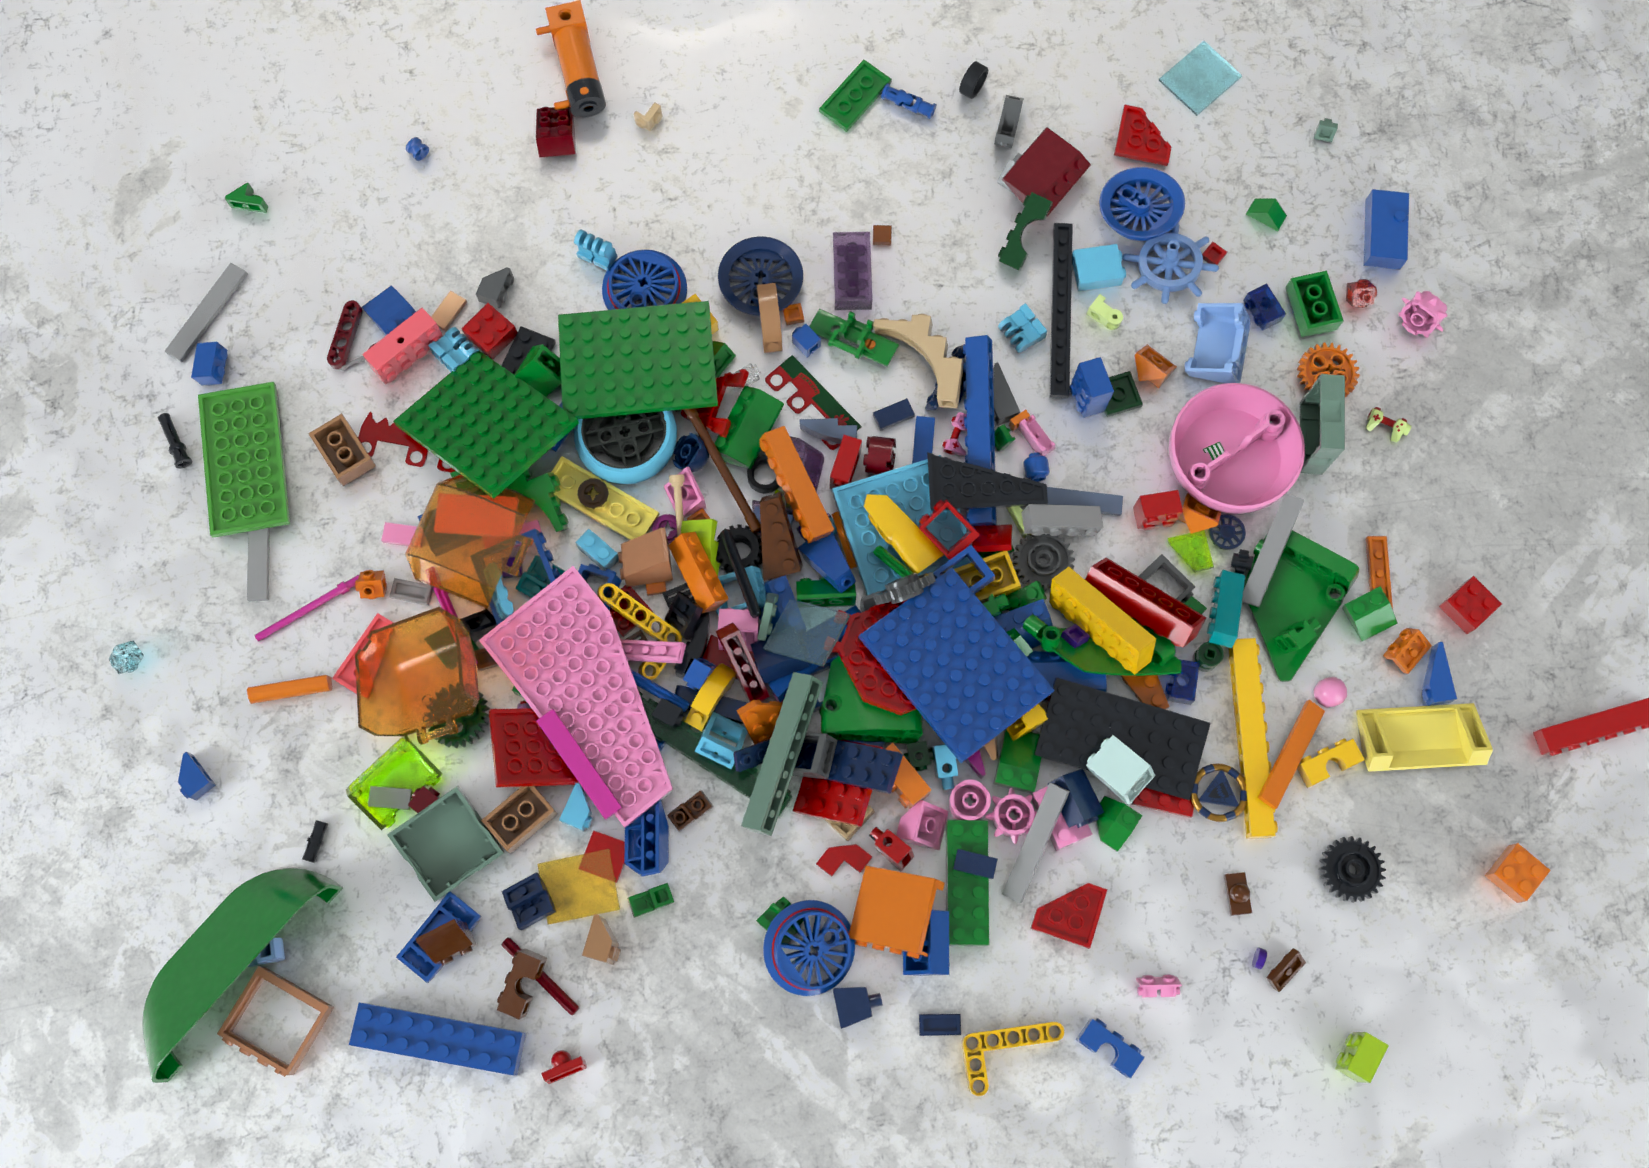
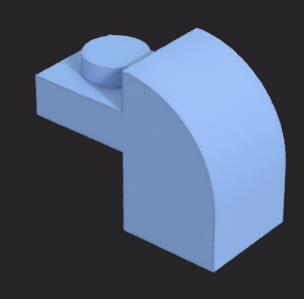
(271, 953)

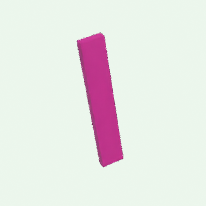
(579, 764)

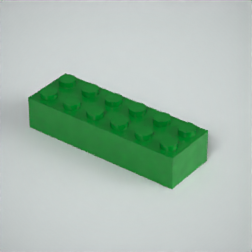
(966, 893)

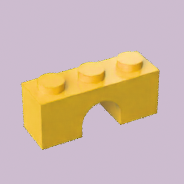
(1344, 754)

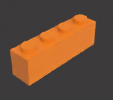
(698, 571)

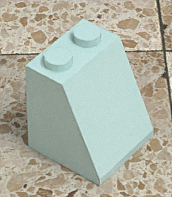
(1120, 769)

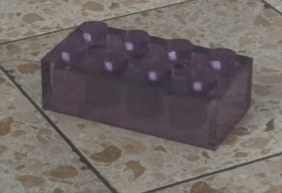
(852, 271)

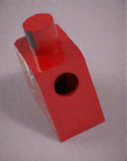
(897, 853)

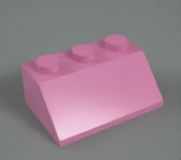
(1062, 835)

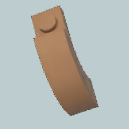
(769, 317)

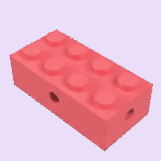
(403, 346)

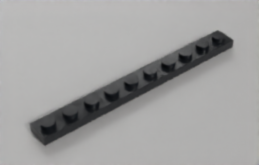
(1061, 310)

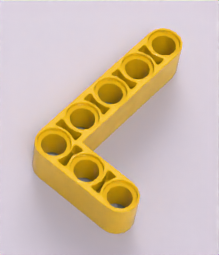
(645, 625)
(1002, 1042)

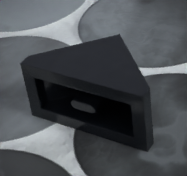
(479, 624)

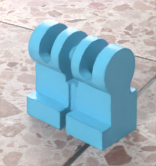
(595, 250)
(1031, 328)
(446, 347)

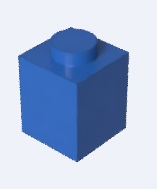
(806, 340)

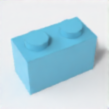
(597, 550)

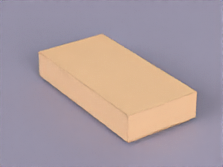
(448, 310)

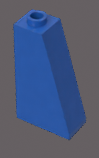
(829, 561)

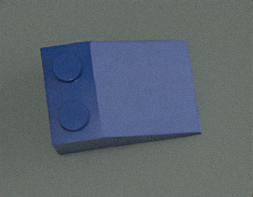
(388, 310)

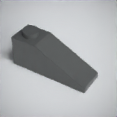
(1004, 402)

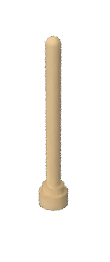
(676, 482)

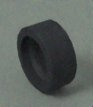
(973, 79)
(769, 488)

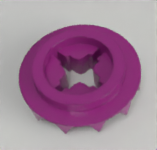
(662, 521)

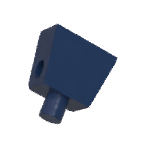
(854, 1004)

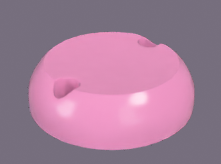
(1258, 456)

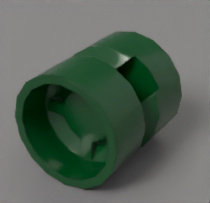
(1208, 656)

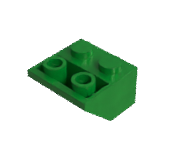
(540, 370)

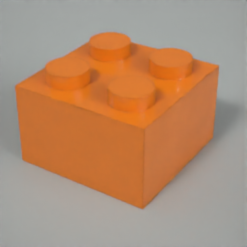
(1517, 873)

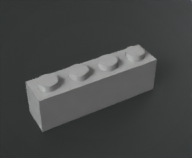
(1062, 519)

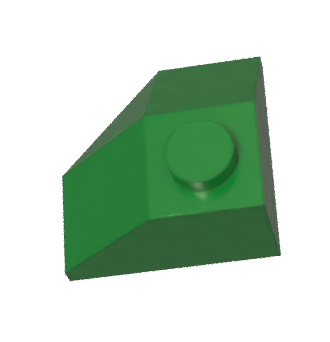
(1116, 822)

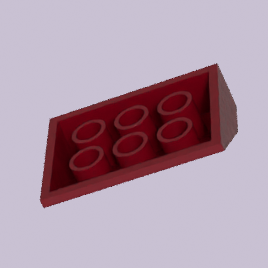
(1047, 169)

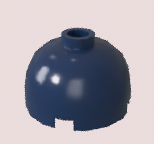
(690, 453)

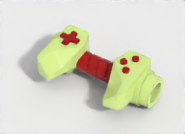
(1398, 427)

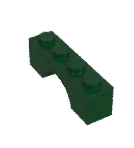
(1035, 209)

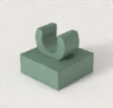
(1326, 130)

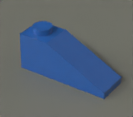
(1438, 682)

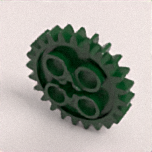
(471, 726)

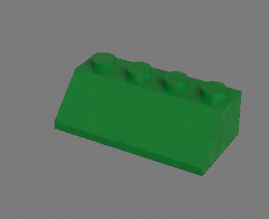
(750, 419)

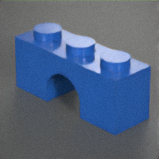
(1126, 1057)

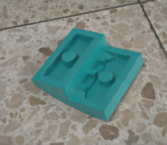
(535, 578)

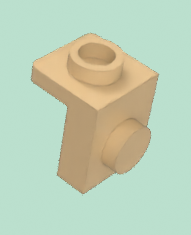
(651, 118)

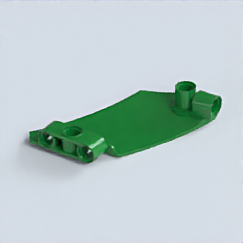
(1095, 659)

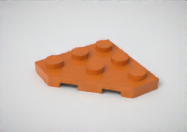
(760, 719)

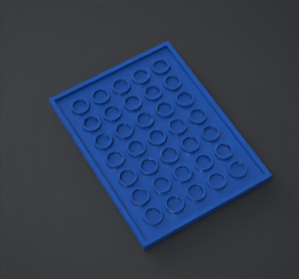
(956, 665)

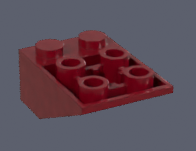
(555, 132)

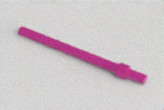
(341, 588)

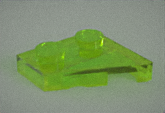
(1193, 550)

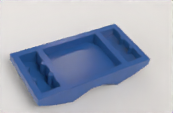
(448, 909)

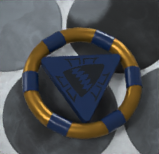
(1219, 792)

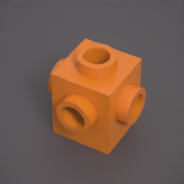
(371, 584)

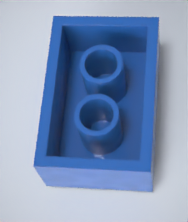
(1091, 387)
(936, 946)

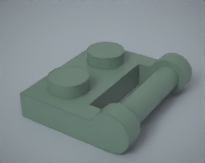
(769, 611)

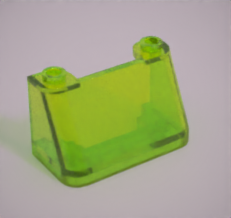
(399, 767)

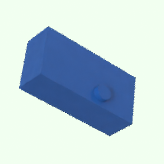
(1386, 229)

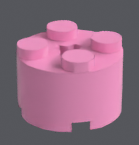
(978, 794)

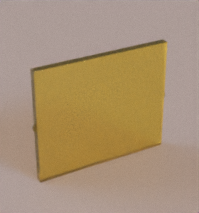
(580, 885)

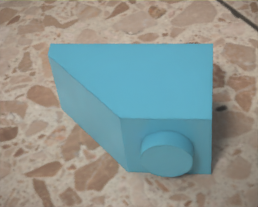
(577, 810)

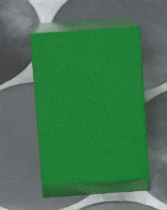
(1267, 212)

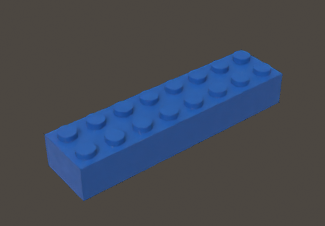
(437, 1039)

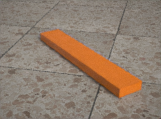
(1291, 754)

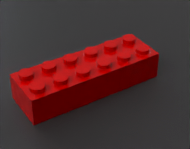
(1146, 602)

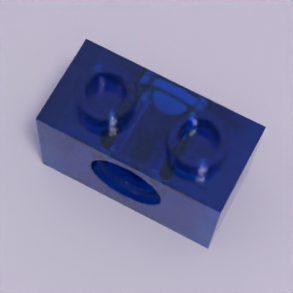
(1264, 297)
(1186, 693)

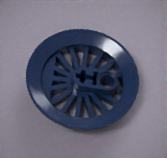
(760, 250)

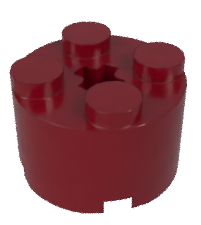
(880, 455)

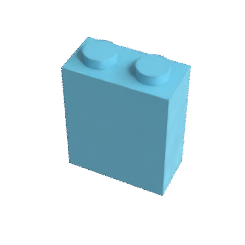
(1098, 267)

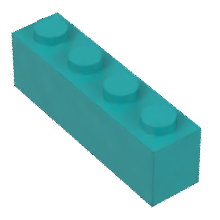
(1226, 608)

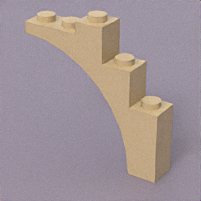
(933, 348)

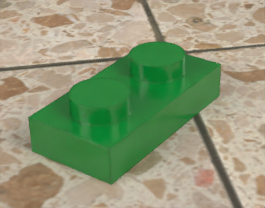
(1026, 595)

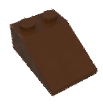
(447, 942)

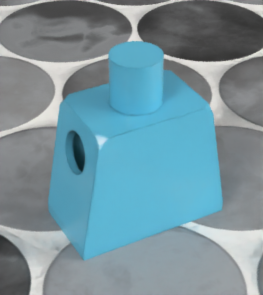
(942, 756)

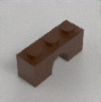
(513, 999)

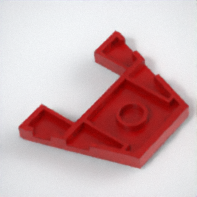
(708, 414)

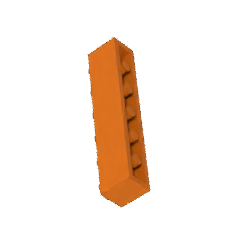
(796, 484)

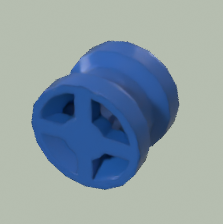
(416, 148)

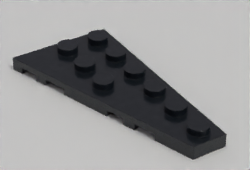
(979, 487)

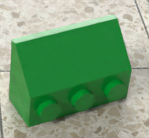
(823, 594)

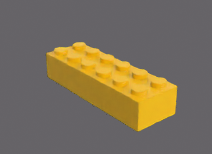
(1102, 620)

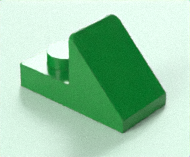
(244, 199)

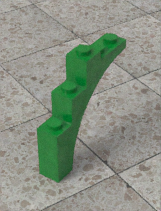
(542, 491)

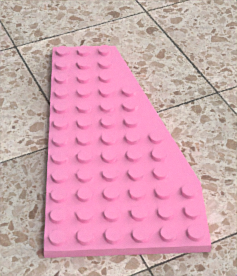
(570, 659)

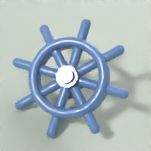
(1171, 262)

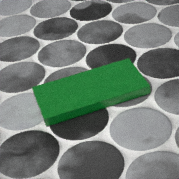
(855, 95)

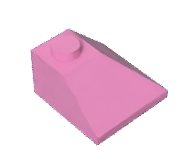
(923, 825)

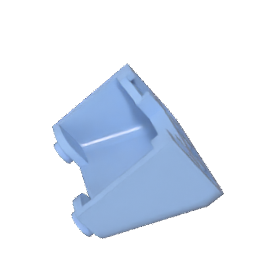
(1220, 342)

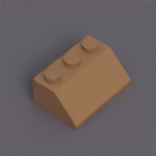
(601, 942)

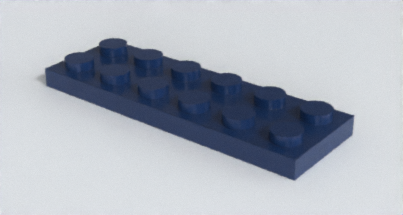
(857, 765)

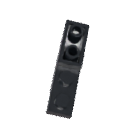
(696, 647)

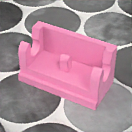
(1036, 436)

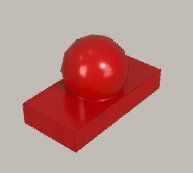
(563, 1066)

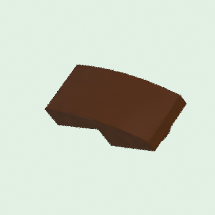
(690, 810)

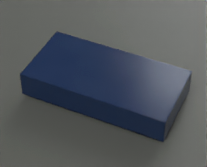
(893, 414)
(975, 864)
(939, 1024)

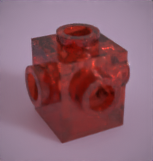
(1361, 293)

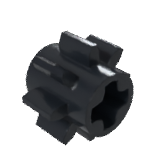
(1242, 561)

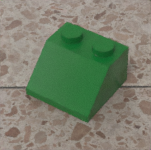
(1370, 613)

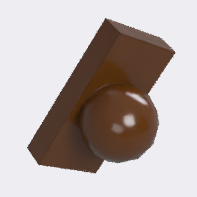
(1237, 894)

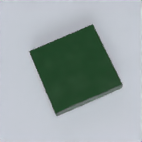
(1124, 396)

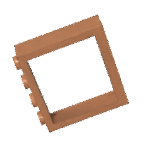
(248, 1048)

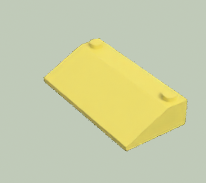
(1423, 737)

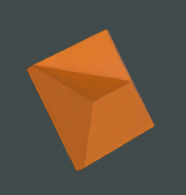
(1153, 366)
(1198, 516)

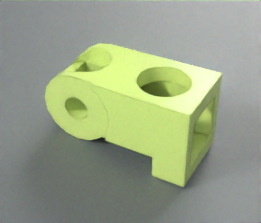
(1105, 314)

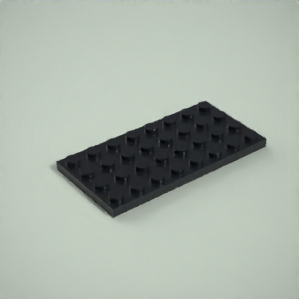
(1087, 716)

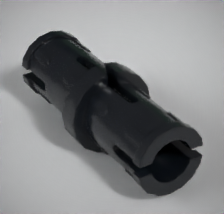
(315, 841)

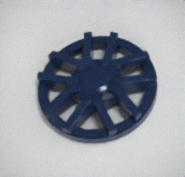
(1228, 532)

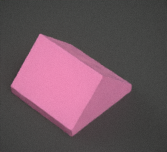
(691, 494)

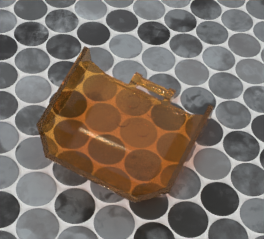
(468, 540)
(416, 677)

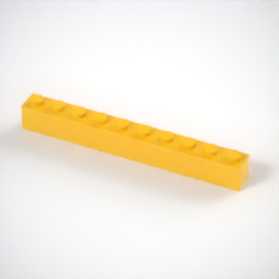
(1251, 735)

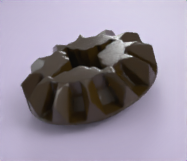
(587, 487)

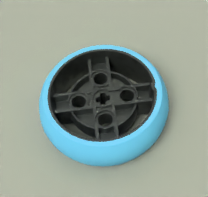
(634, 470)

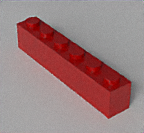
(1592, 727)

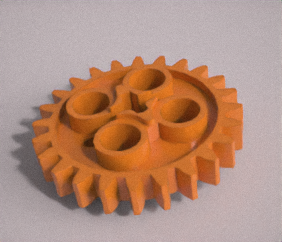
(1324, 356)

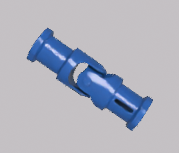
(906, 100)

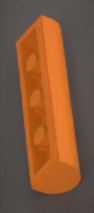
(289, 689)

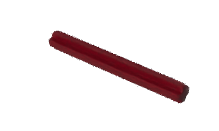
(545, 981)

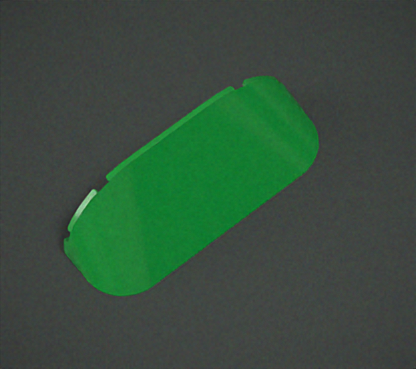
(218, 956)

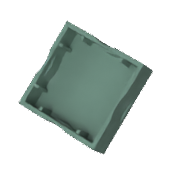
(1323, 423)
(446, 843)

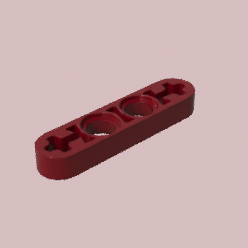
(348, 335)

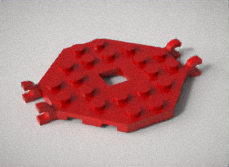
(865, 671)

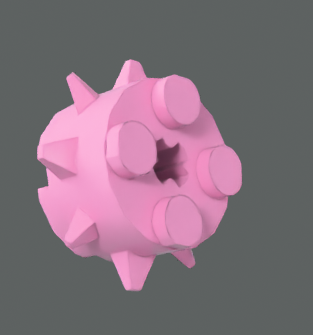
(1423, 313)
(1003, 807)

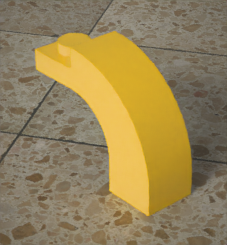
(709, 695)

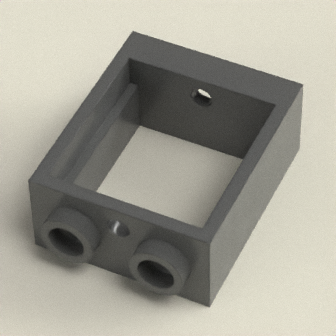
(1163, 562)
(823, 756)

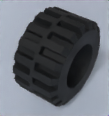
(745, 536)

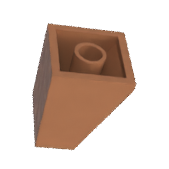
(646, 559)

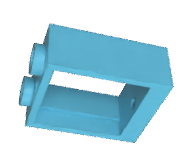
(756, 581)
(708, 744)

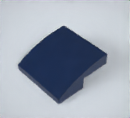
(529, 901)

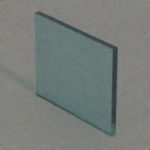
(1200, 78)
(806, 632)

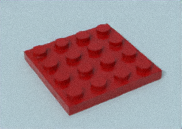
(524, 752)
(833, 799)

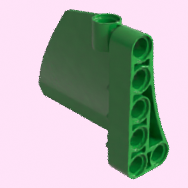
(1299, 592)

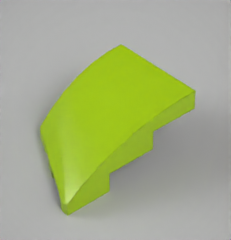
(706, 532)

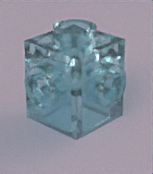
(126, 657)

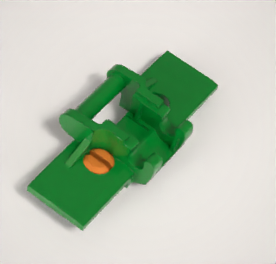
(860, 334)

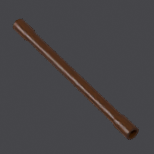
(749, 515)

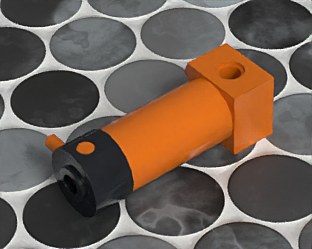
(575, 58)

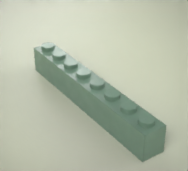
(782, 754)

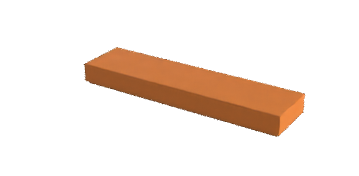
(1378, 564)

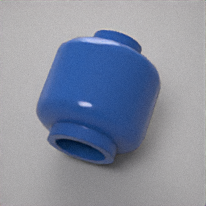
(1036, 467)

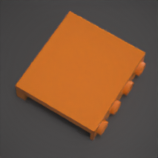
(893, 911)

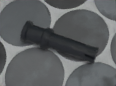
(176, 447)

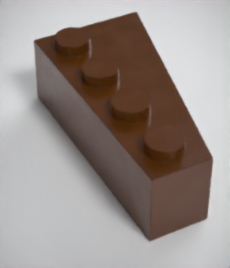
(778, 542)

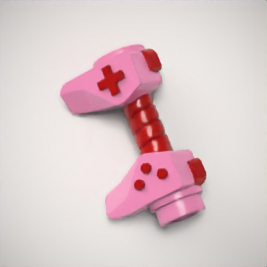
(952, 445)

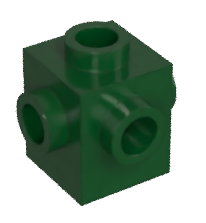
(919, 747)

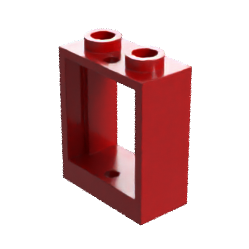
(845, 461)
(961, 544)

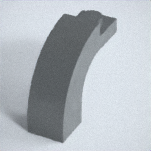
(1008, 121)

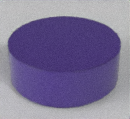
(1259, 958)

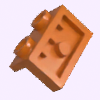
(1408, 649)

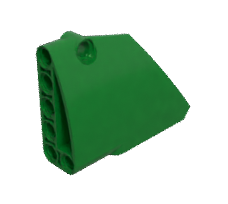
(859, 720)

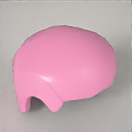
(1330, 692)

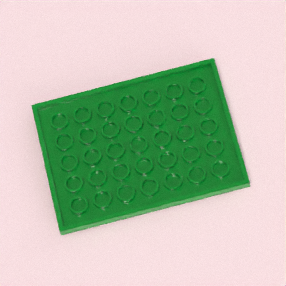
(637, 360)
(486, 423)

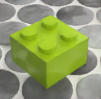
(1361, 1056)

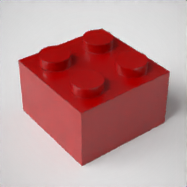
(490, 331)
(1157, 510)
(1470, 605)

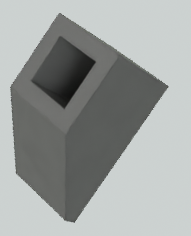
(494, 287)

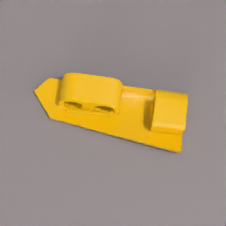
(901, 532)

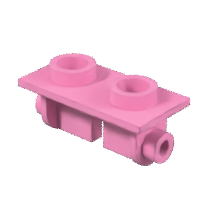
(1167, 985)

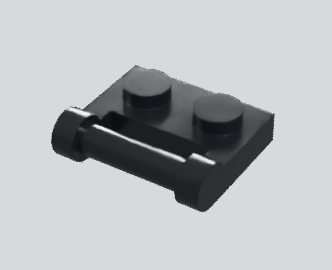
(686, 610)

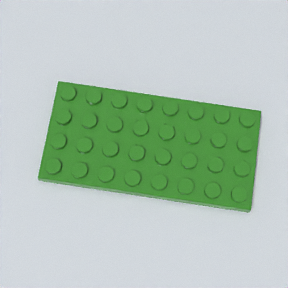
(243, 459)

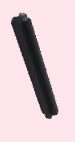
(740, 573)

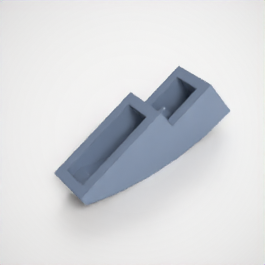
(827, 429)

